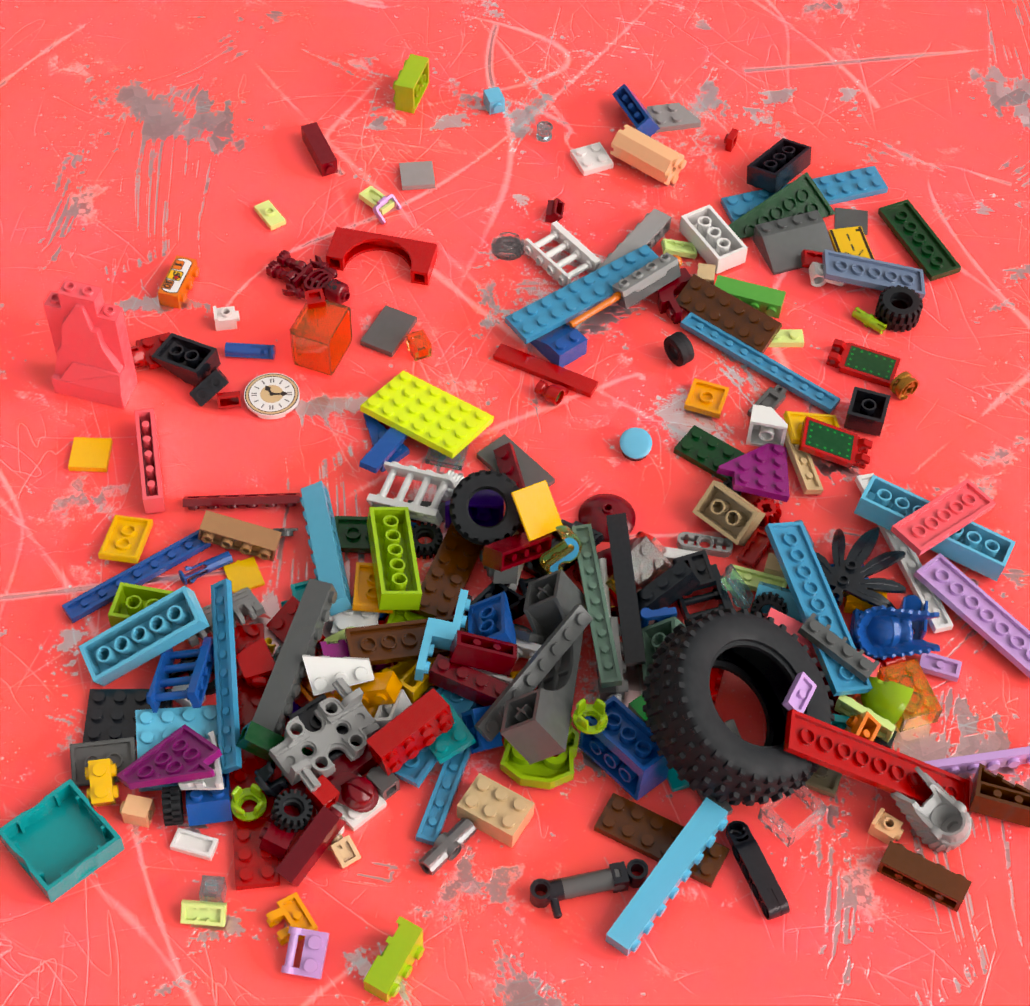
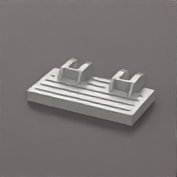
(243, 604)

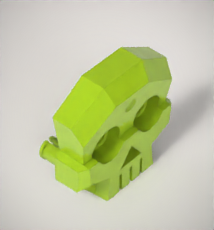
(545, 773)

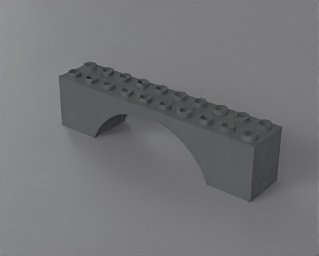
(541, 718)

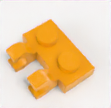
(294, 913)

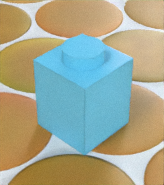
(494, 100)

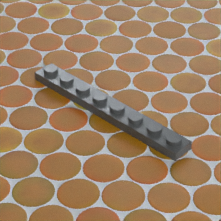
(535, 669)

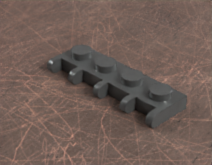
(837, 648)

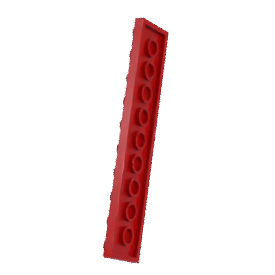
(866, 759)

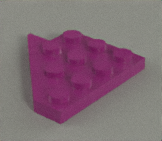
(173, 760)

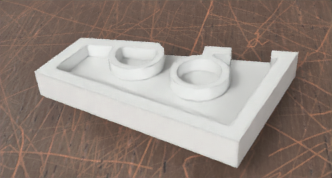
(325, 670)

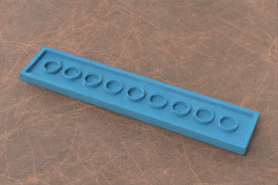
(834, 187)
(575, 297)
(815, 596)

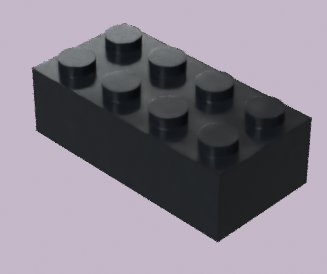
(778, 165)

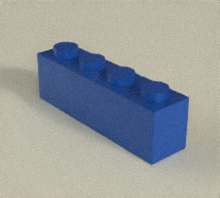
(635, 110)

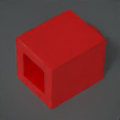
(325, 795)

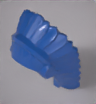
(889, 632)

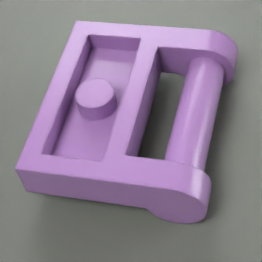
(312, 955)

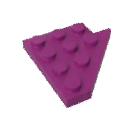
(760, 472)

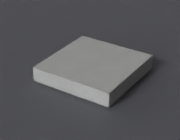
(417, 175)

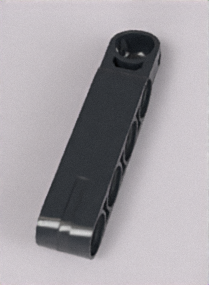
(756, 870)

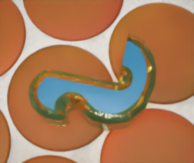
(563, 552)

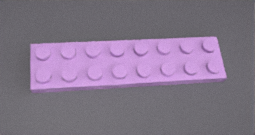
(977, 610)

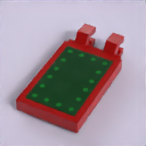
(863, 363)
(834, 444)

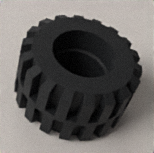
(899, 308)

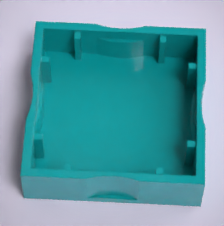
(61, 840)

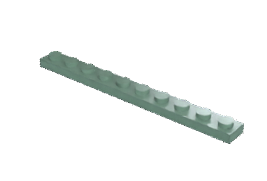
(597, 608)

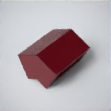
(554, 210)

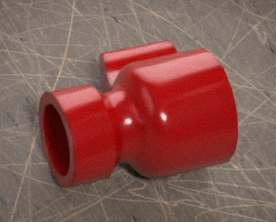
(552, 393)

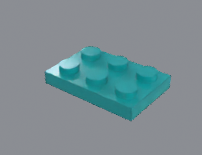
(454, 740)

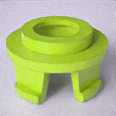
(594, 710)
(241, 795)

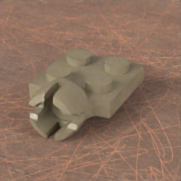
(824, 781)

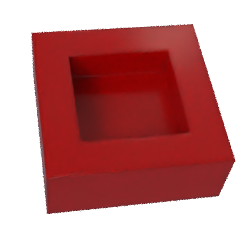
(731, 139)
(315, 298)

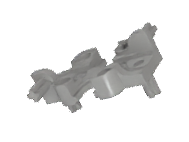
(348, 713)

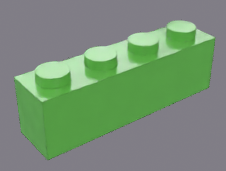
(760, 297)

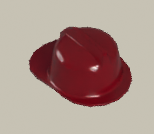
(355, 792)

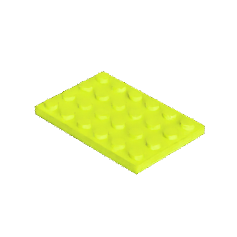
(427, 414)

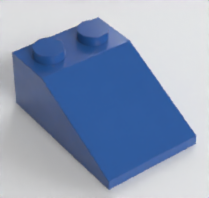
(562, 345)
(492, 619)

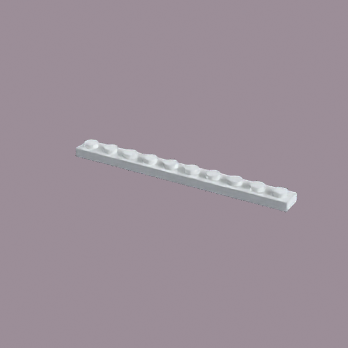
(909, 566)

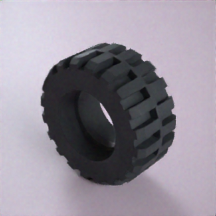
(459, 507)

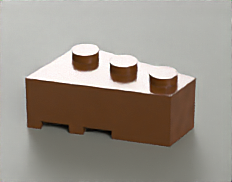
(999, 798)

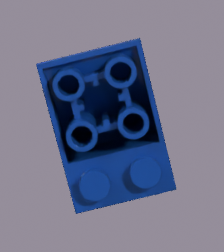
(209, 805)

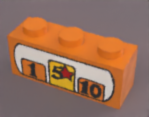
(178, 282)

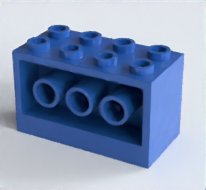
(625, 750)

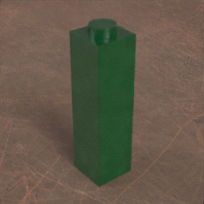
(260, 740)

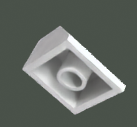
(766, 427)

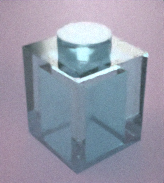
(213, 889)

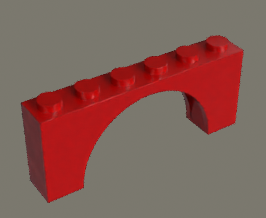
(350, 243)

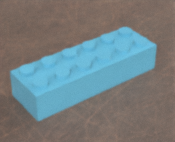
(143, 636)

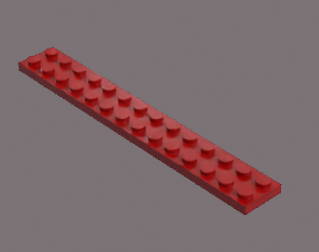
(252, 865)

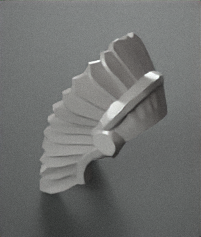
(939, 820)

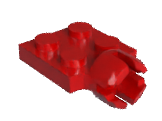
(145, 349)
(283, 618)

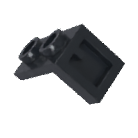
(209, 386)

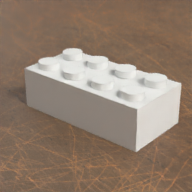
(713, 238)

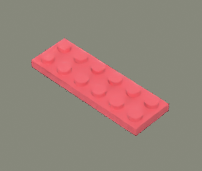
(942, 517)

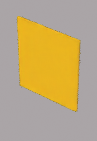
(536, 510)

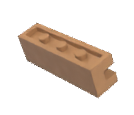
(239, 535)

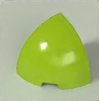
(887, 699)

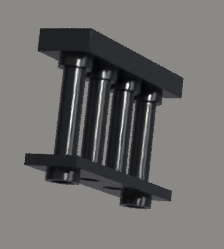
(717, 593)

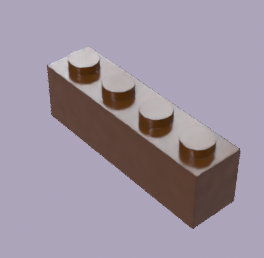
(924, 876)

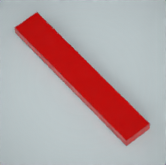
(545, 370)

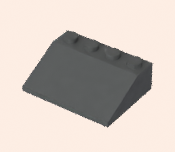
(785, 239)

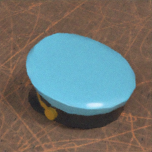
(635, 444)

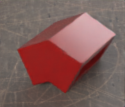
(229, 400)

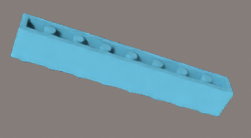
(325, 543)
(666, 877)

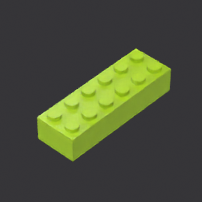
(394, 558)

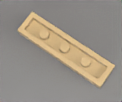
(804, 468)

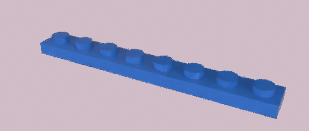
(137, 574)

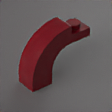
(666, 297)

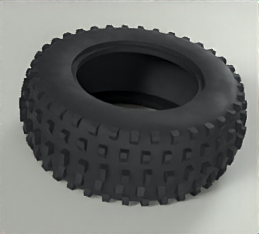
(692, 731)

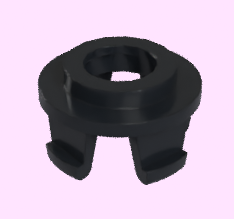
(262, 779)

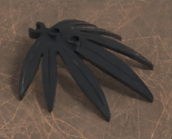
(849, 575)

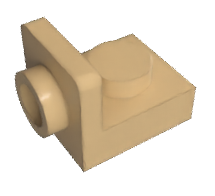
(344, 850)

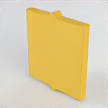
(244, 574)

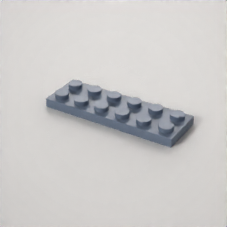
(871, 272)

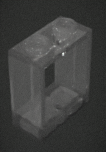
(781, 828)

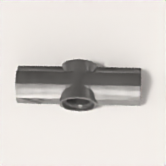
(447, 846)

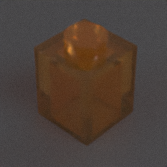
(419, 345)

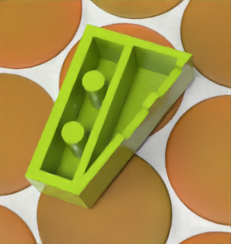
(395, 961)

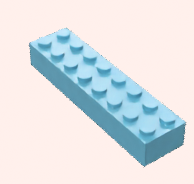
(970, 546)

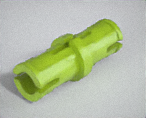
(869, 320)

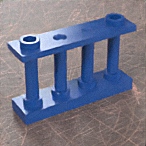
(197, 681)

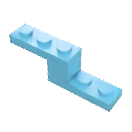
(441, 634)

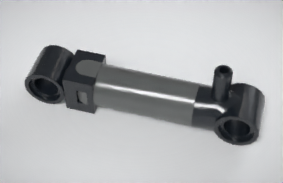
(614, 878)

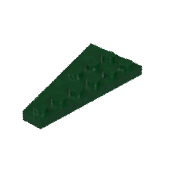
(794, 199)

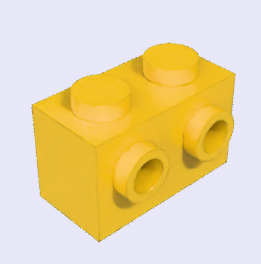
(102, 783)

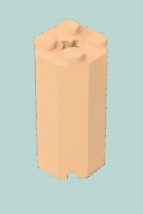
(648, 155)

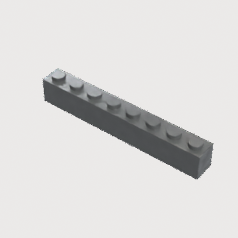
(289, 667)

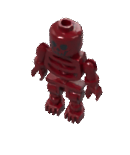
(321, 278)

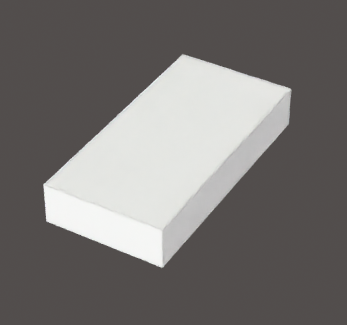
(194, 844)

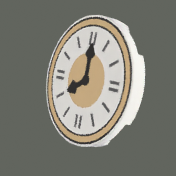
(271, 395)

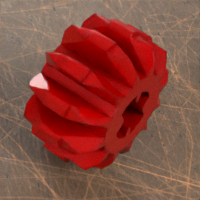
(771, 510)

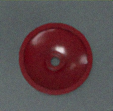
(597, 507)

